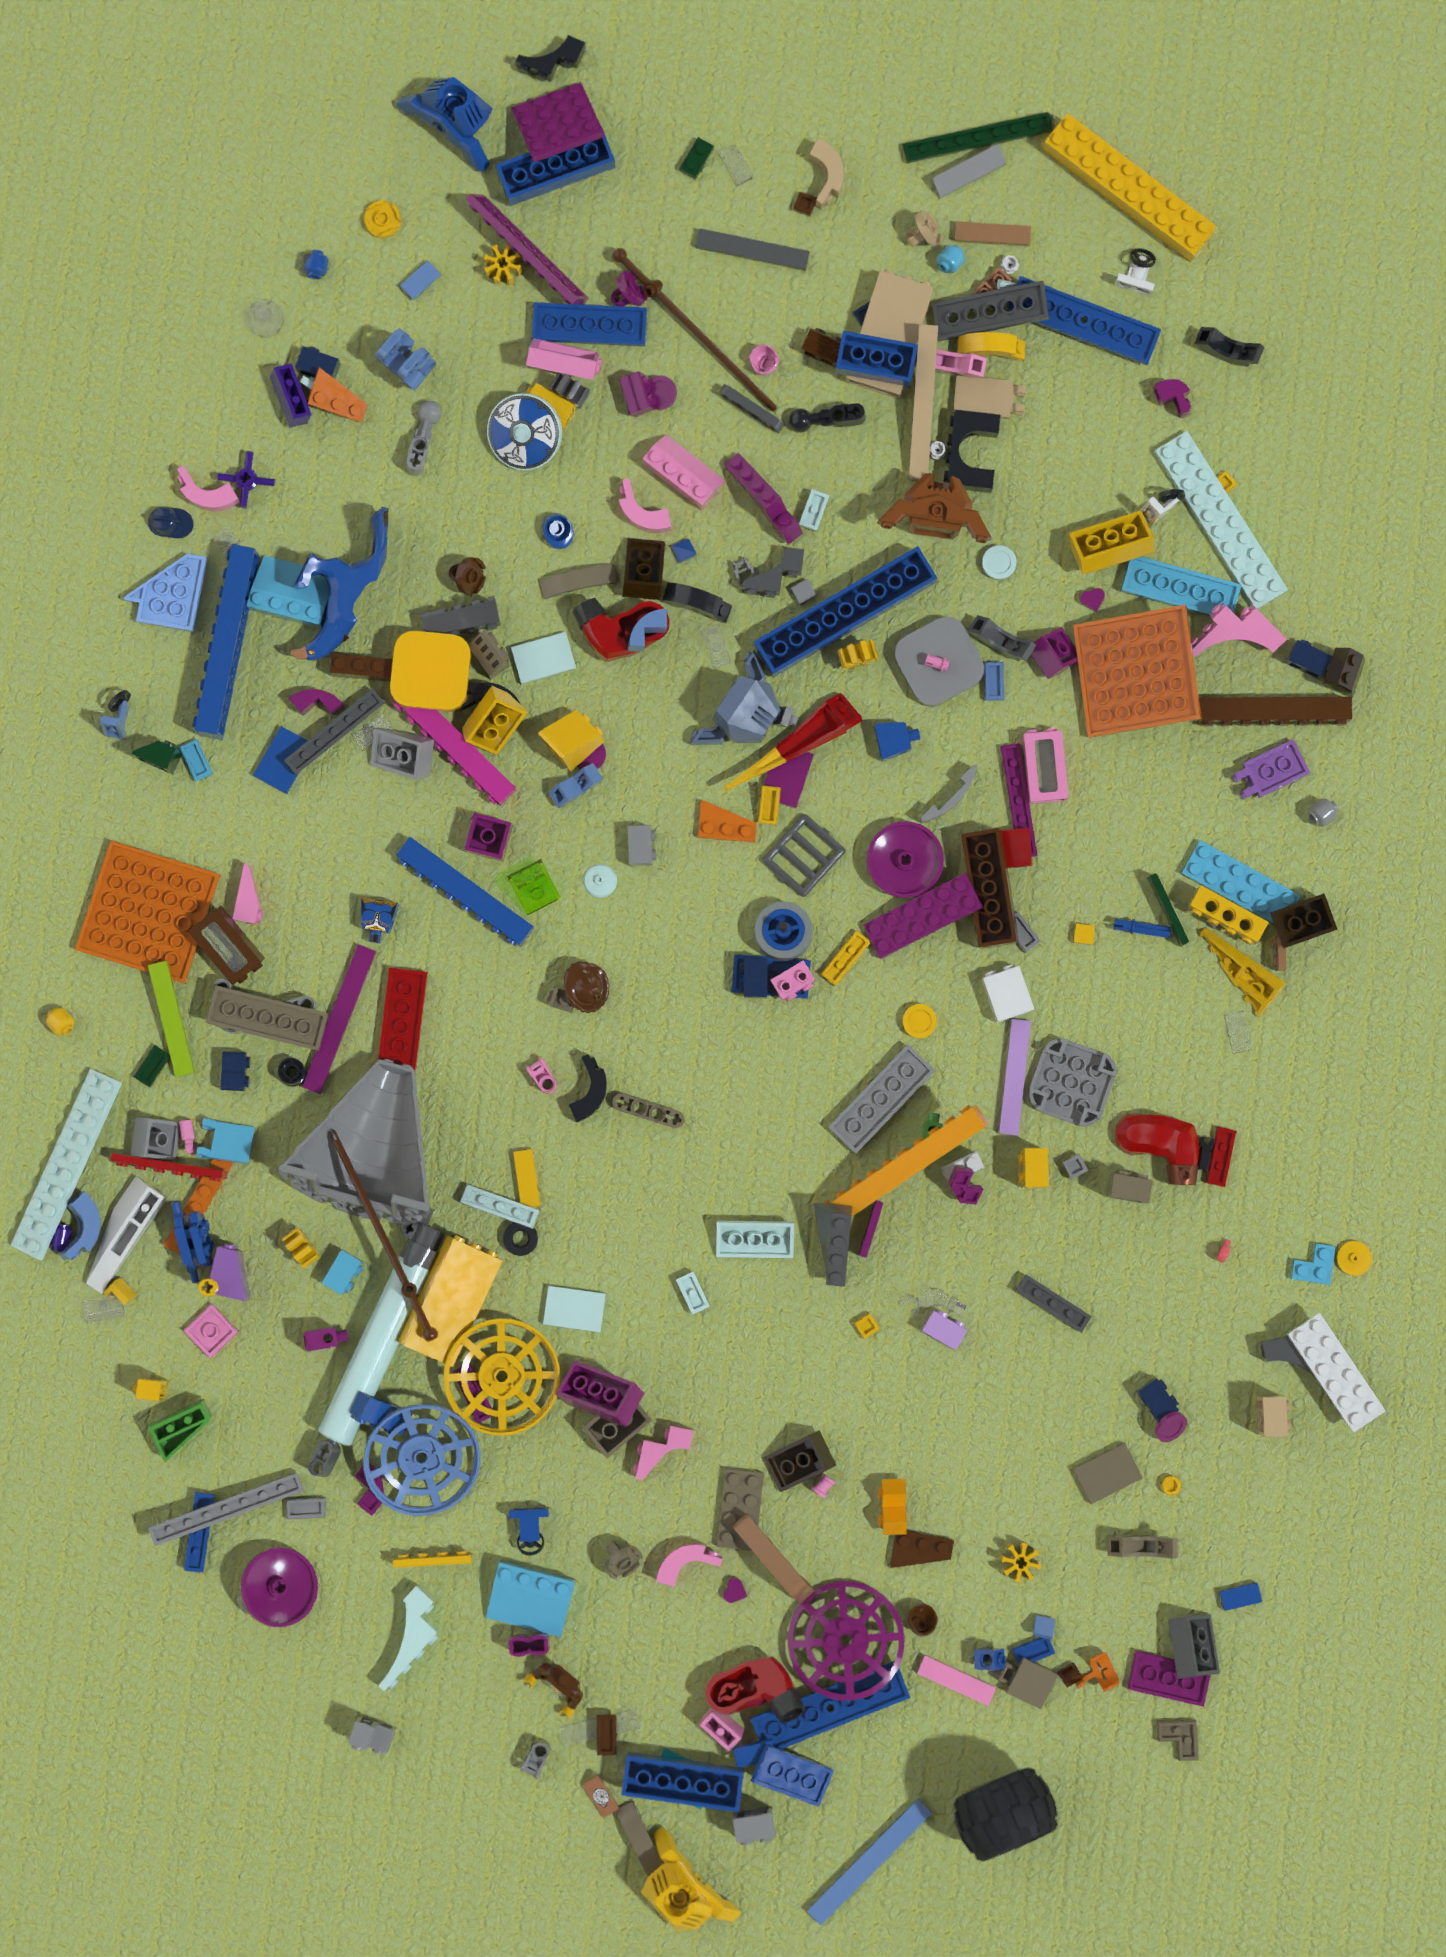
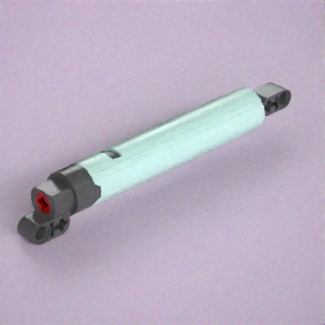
(376, 1344)

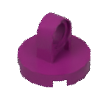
(629, 289)

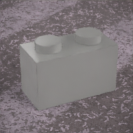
(640, 845)

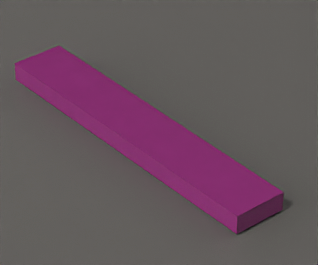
(1017, 790)

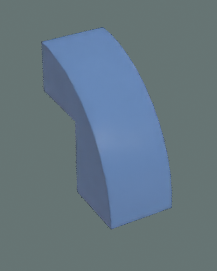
(650, 623)
(575, 786)

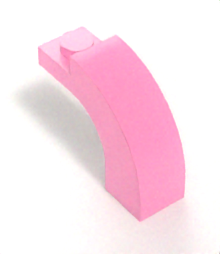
(214, 500)
(645, 520)
(682, 1555)

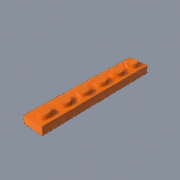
(200, 1198)

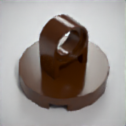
(468, 575)

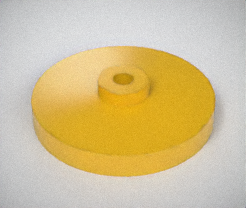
(919, 1021)
(1354, 1258)

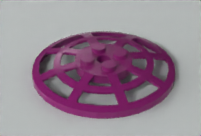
(846, 1654)

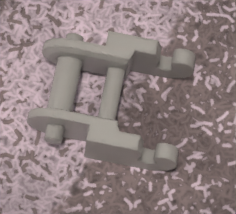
(748, 567)

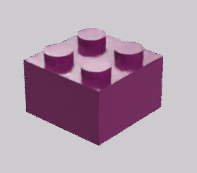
(488, 837)

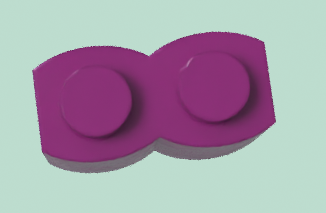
(523, 1644)

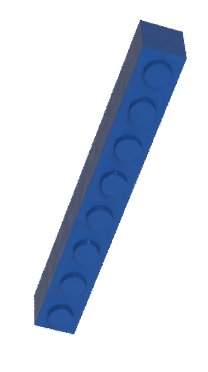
(465, 891)

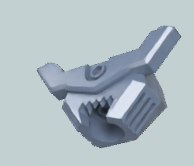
(744, 711)

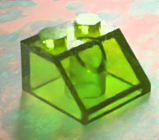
(534, 887)

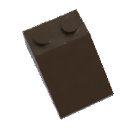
(643, 569)
(1303, 920)
(799, 1461)

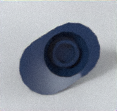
(170, 522)

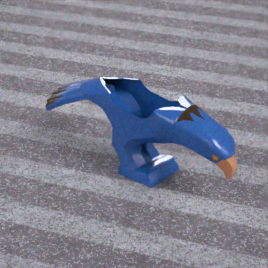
(345, 586)

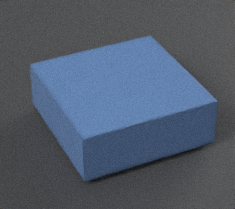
(1043, 1627)

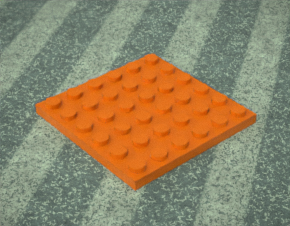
(1137, 671)
(146, 909)

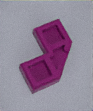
(959, 1183)
(369, 1501)

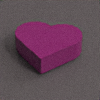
(1092, 599)
(734, 1591)

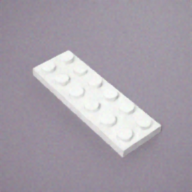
(1336, 1372)

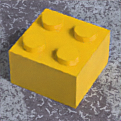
(1033, 1168)

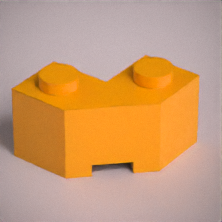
(893, 1506)

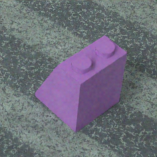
(230, 1273)

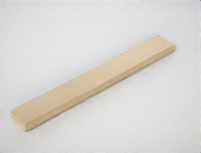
(923, 401)

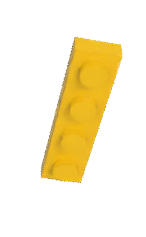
(424, 1559)

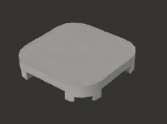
(941, 639)
(1072, 1082)

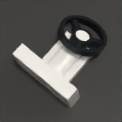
(1137, 273)
(1154, 510)

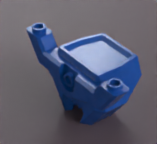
(454, 112)

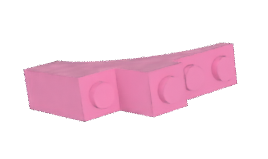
(1227, 626)

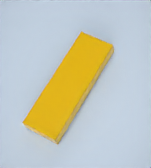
(845, 958)
(527, 1178)

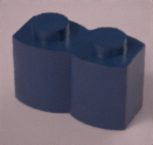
(234, 1071)

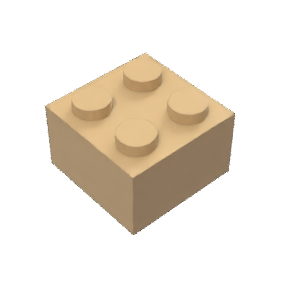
(1273, 1415)

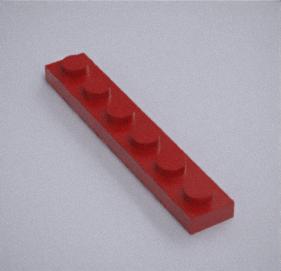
(160, 1166)

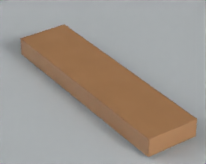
(992, 233)

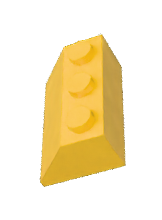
(493, 720)

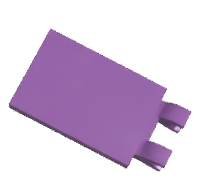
(1272, 770)

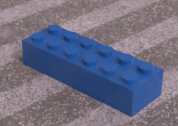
(528, 179)
(683, 1781)

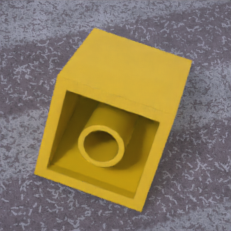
(572, 738)

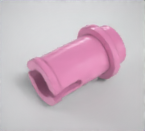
(937, 662)

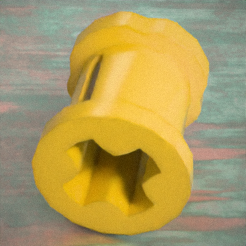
(203, 1283)

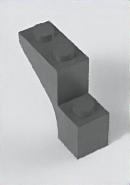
(770, 581)

